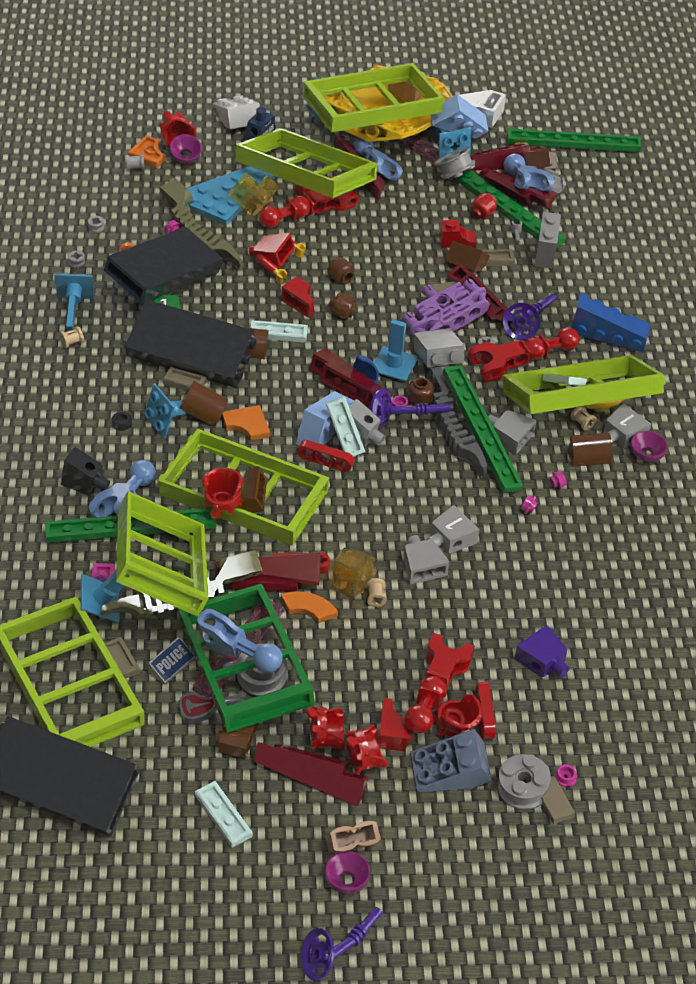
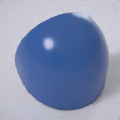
(366, 367)

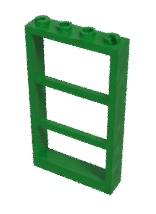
(264, 706)

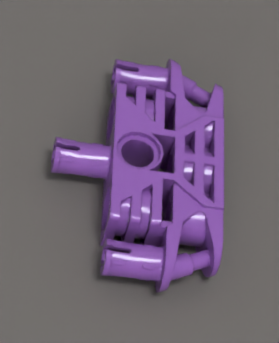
(448, 308)

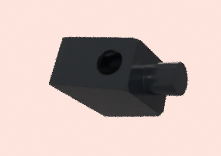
(83, 473)

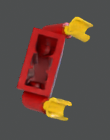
(273, 252)

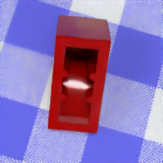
(452, 231)
(297, 295)
(393, 730)

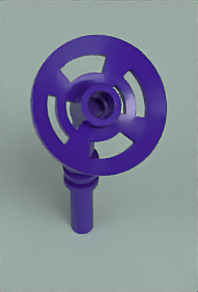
(525, 318)
(388, 409)
(325, 952)

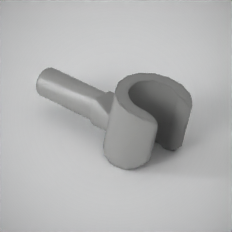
(516, 229)

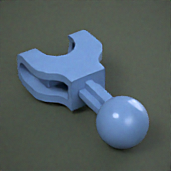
(385, 164)
(527, 175)
(141, 474)
(232, 640)

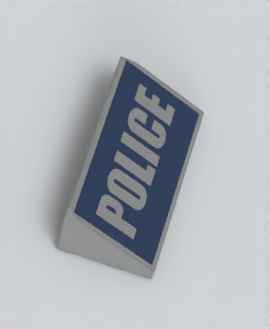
(170, 661)

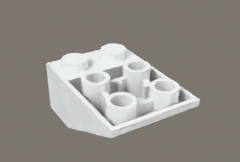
(489, 103)
(236, 112)

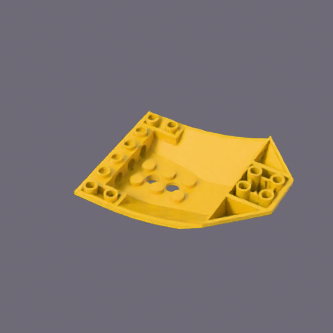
(373, 98)

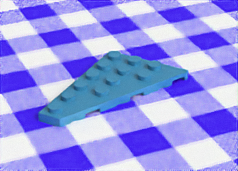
(212, 196)

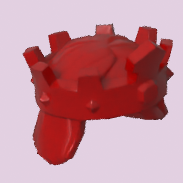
(174, 126)
(222, 490)
(458, 716)
(326, 727)
(365, 749)

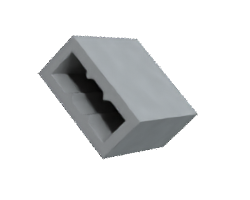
(547, 240)
(438, 347)

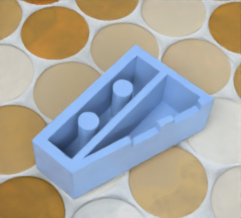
(460, 114)
(316, 421)

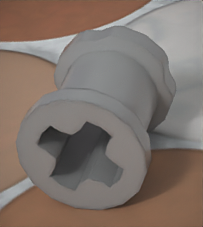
(135, 162)

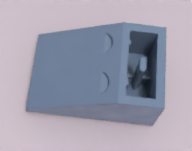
(452, 763)

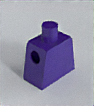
(543, 653)

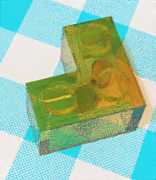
(253, 195)
(352, 572)

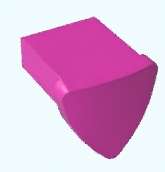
(102, 571)

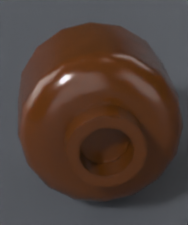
(340, 270)
(342, 306)
(420, 391)

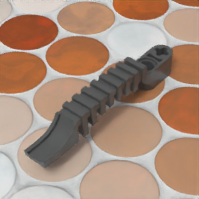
(462, 445)

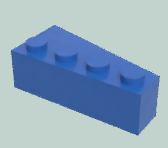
(609, 325)

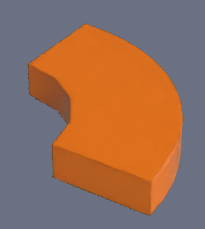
(309, 604)

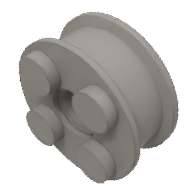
(454, 163)
(259, 682)
(520, 769)

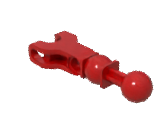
(307, 204)
(515, 354)
(444, 664)

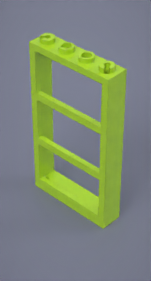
(315, 90)
(359, 170)
(644, 382)
(252, 458)
(150, 577)
(91, 732)

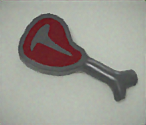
(197, 708)

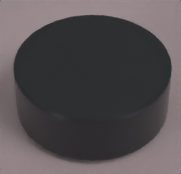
(121, 421)

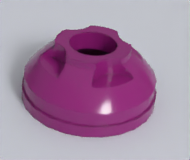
(185, 143)
(651, 442)
(347, 863)

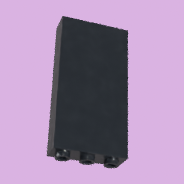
(163, 264)
(191, 343)
(64, 776)

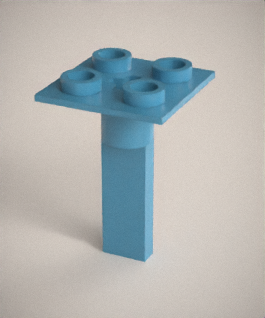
(452, 140)
(73, 289)
(392, 359)
(161, 410)
(98, 593)

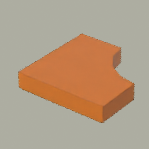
(150, 148)
(247, 420)

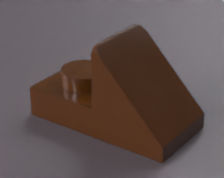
(541, 159)

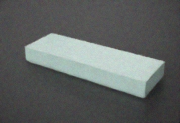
(283, 331)
(564, 379)
(345, 426)
(223, 814)

